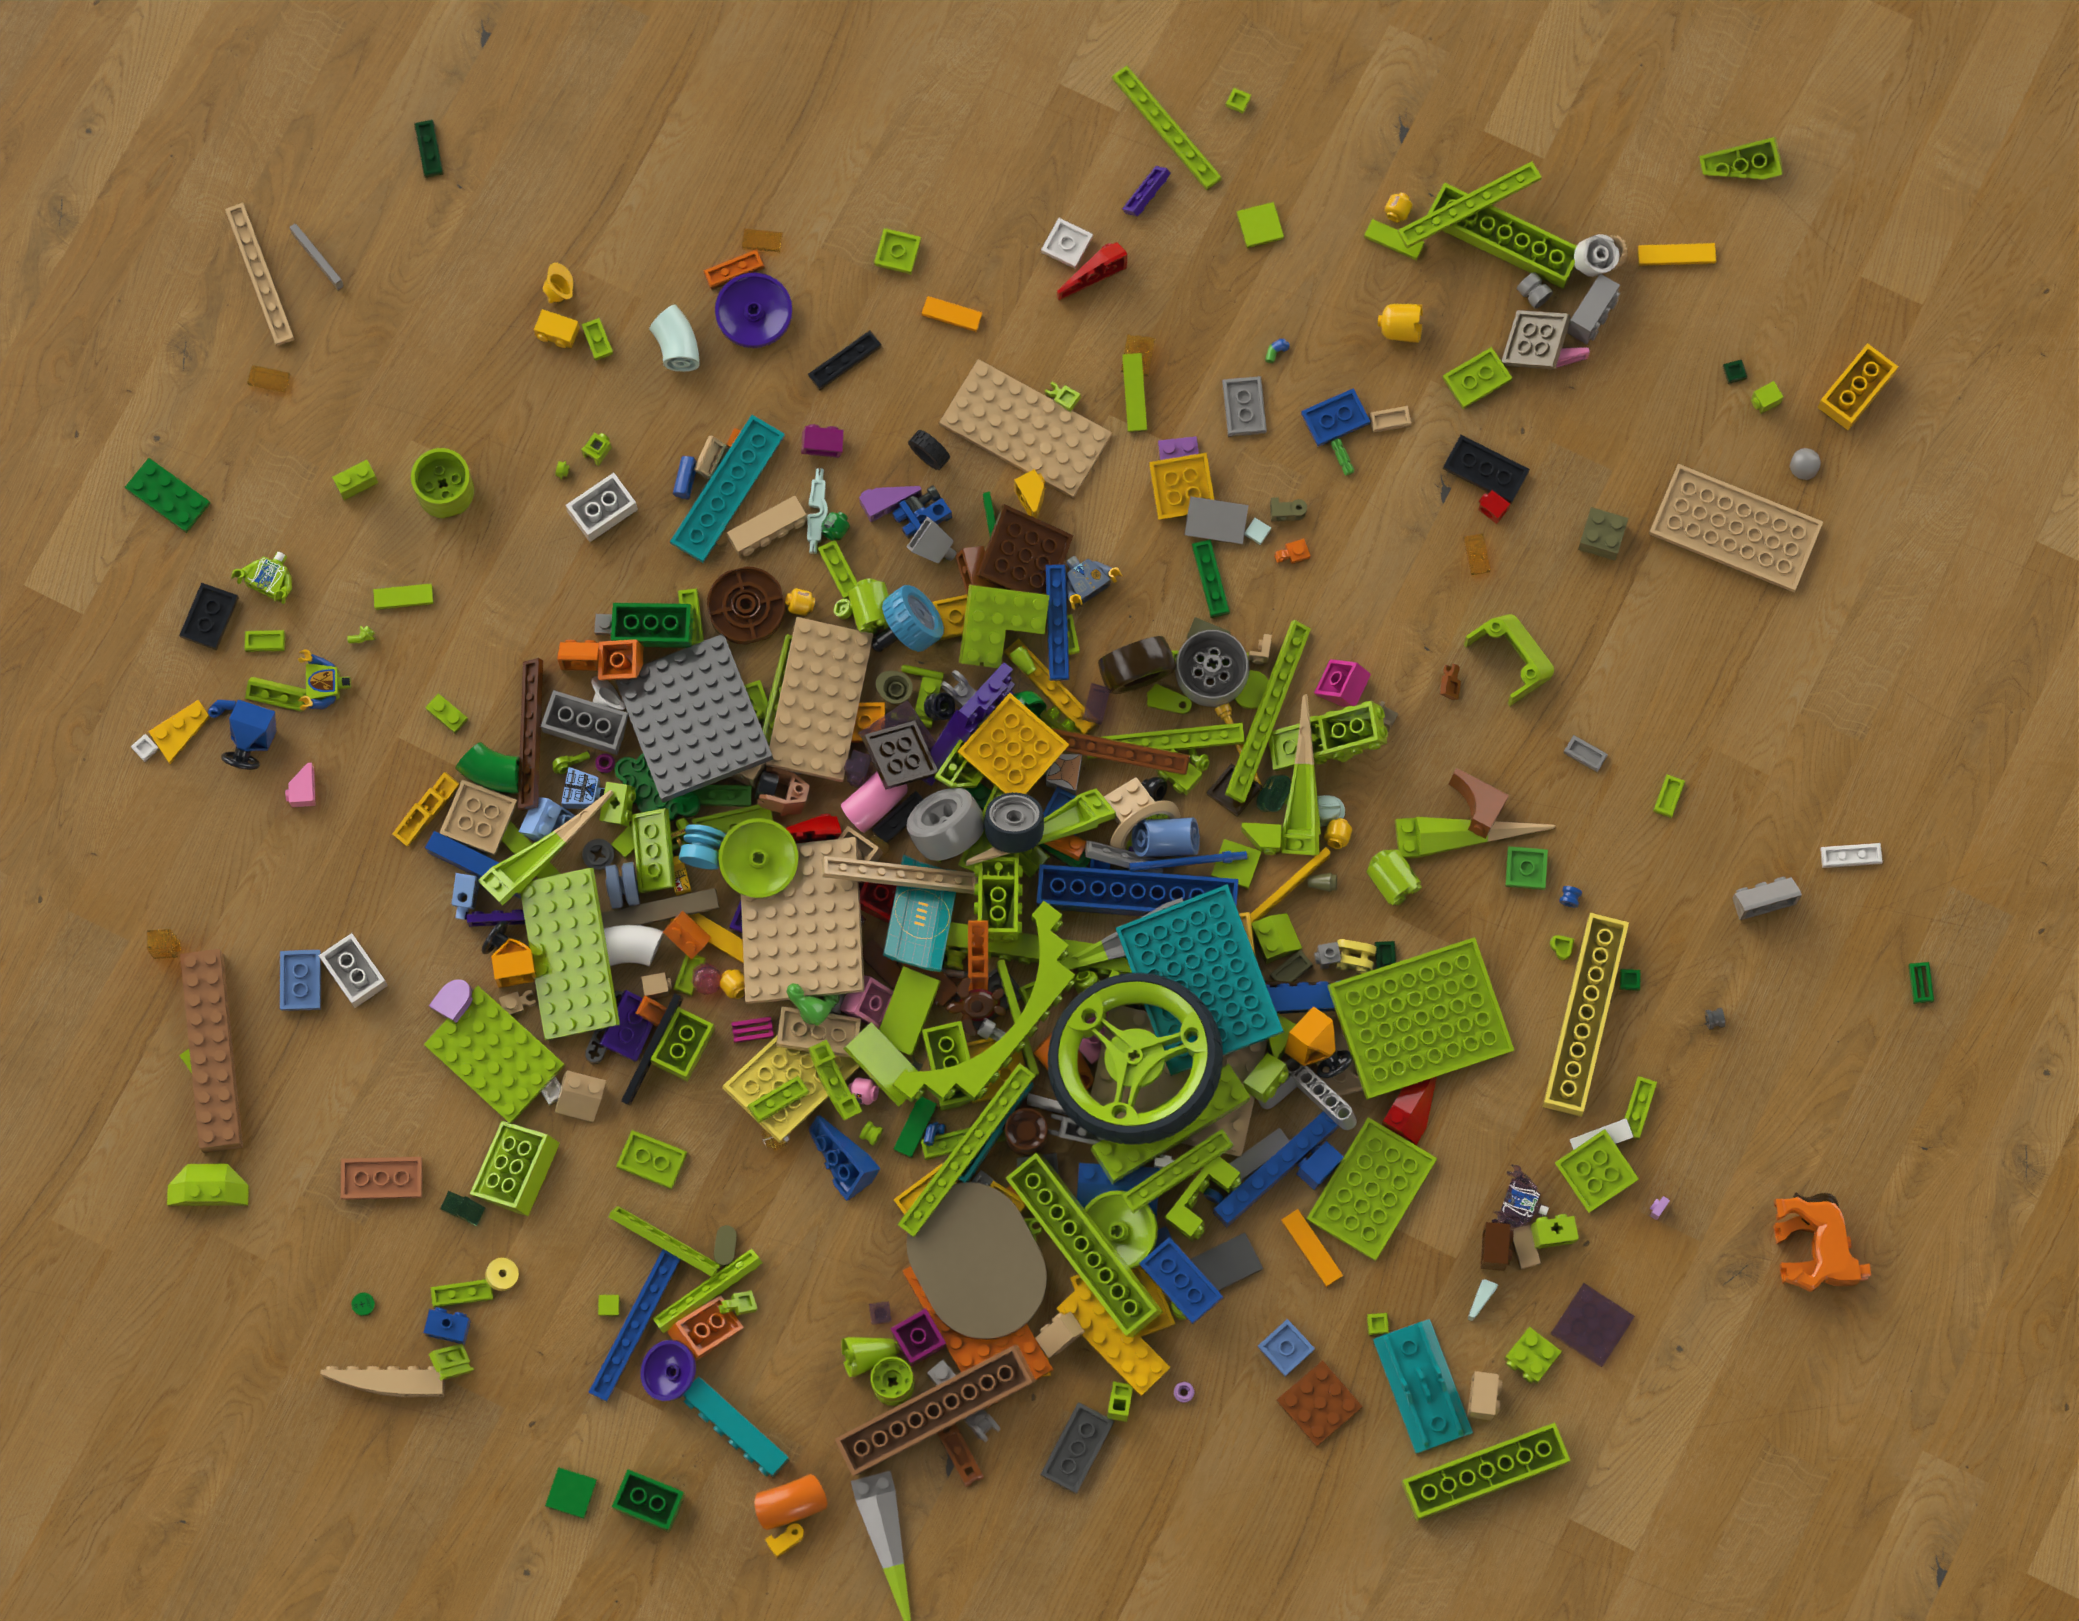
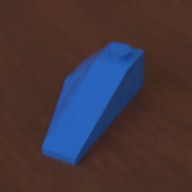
(848, 1163)

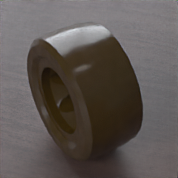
(1136, 665)

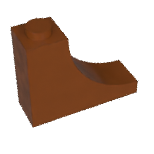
(1483, 800)

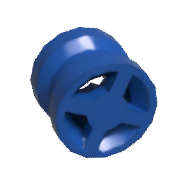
(1570, 896)

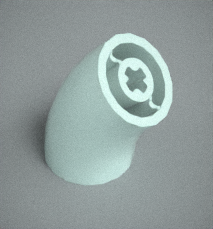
(676, 340)

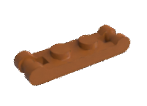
(960, 1455)

